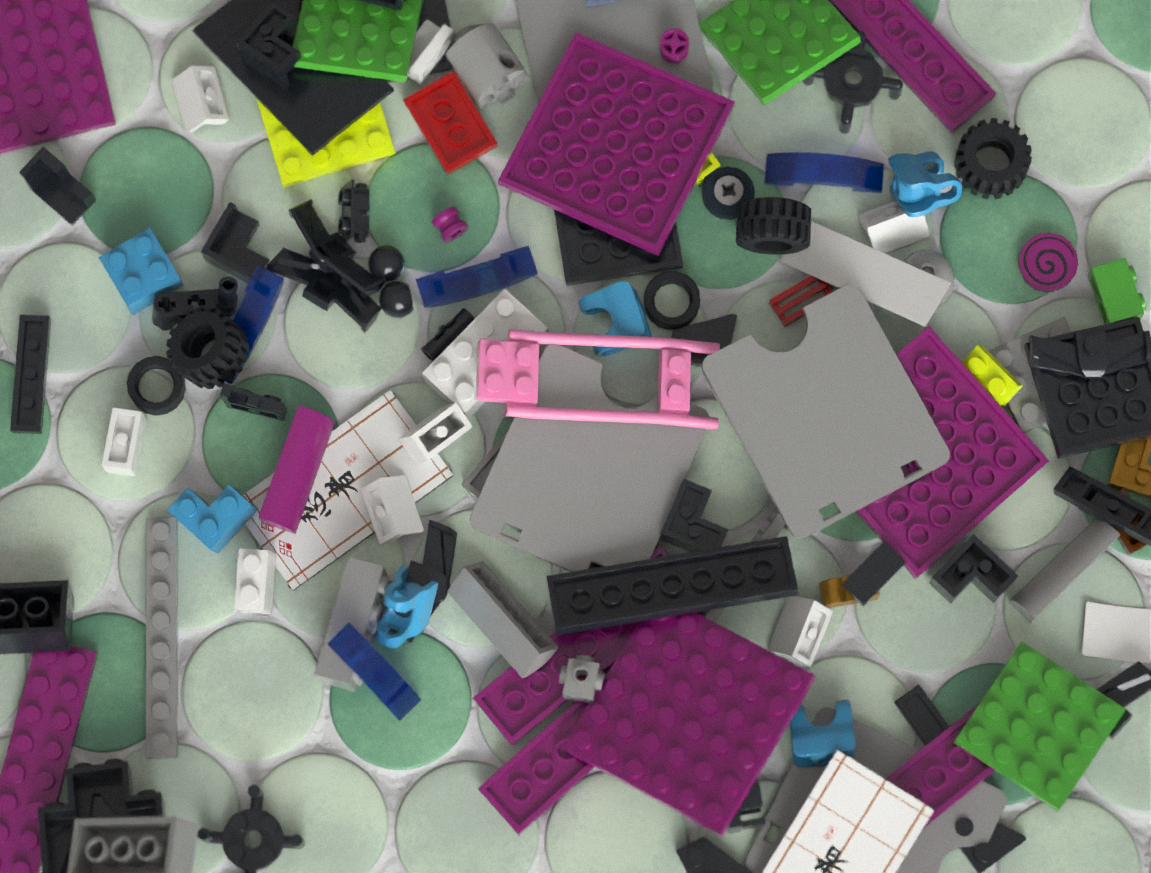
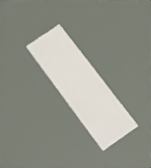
(878, 276)

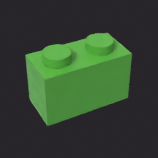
(1116, 291)

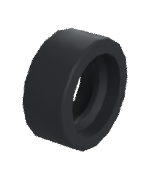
(661, 280)
(136, 374)

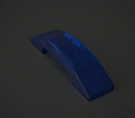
(824, 169)
(477, 279)
(257, 306)
(374, 671)

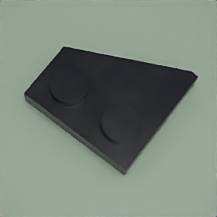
(715, 330)
(249, 402)
(985, 855)
(706, 857)

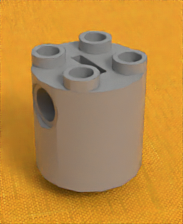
(486, 64)

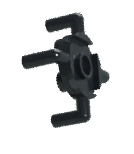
(857, 94)
(245, 822)

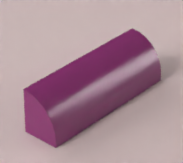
(296, 469)

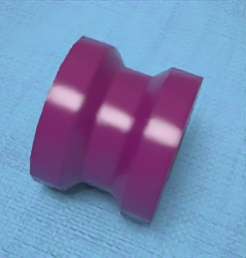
(674, 39)
(449, 224)

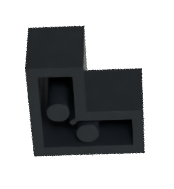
(974, 565)

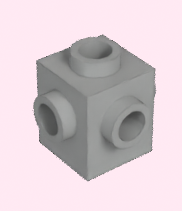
(581, 690)

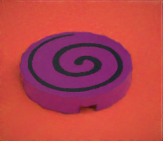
(1048, 262)

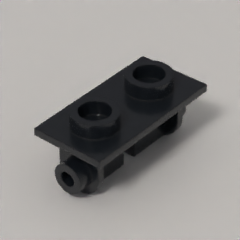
(352, 201)

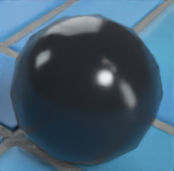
(386, 263)
(396, 299)

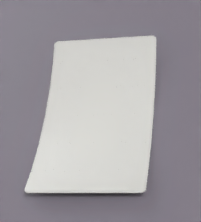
(1117, 633)

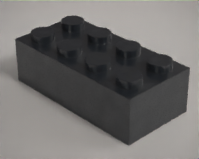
(36, 617)

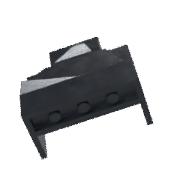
(92, 793)

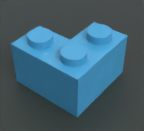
(215, 522)

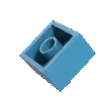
(140, 270)

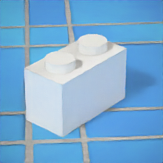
(435, 433)
(255, 581)

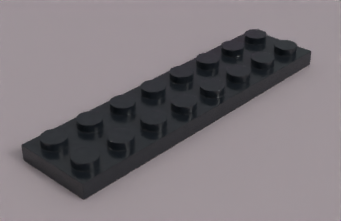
(672, 585)

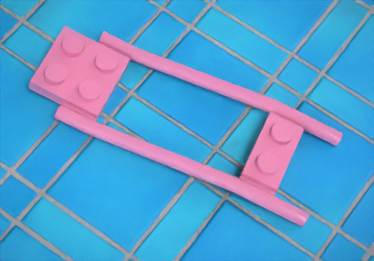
(510, 376)

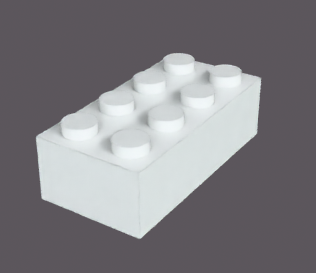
(455, 369)

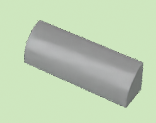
(1064, 569)
(502, 618)

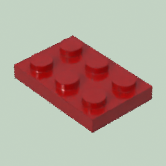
(450, 122)

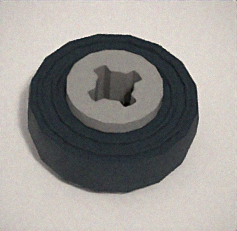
(724, 202)

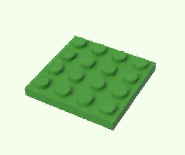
(357, 38)
(778, 41)
(1039, 726)

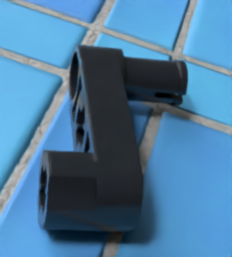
(174, 305)

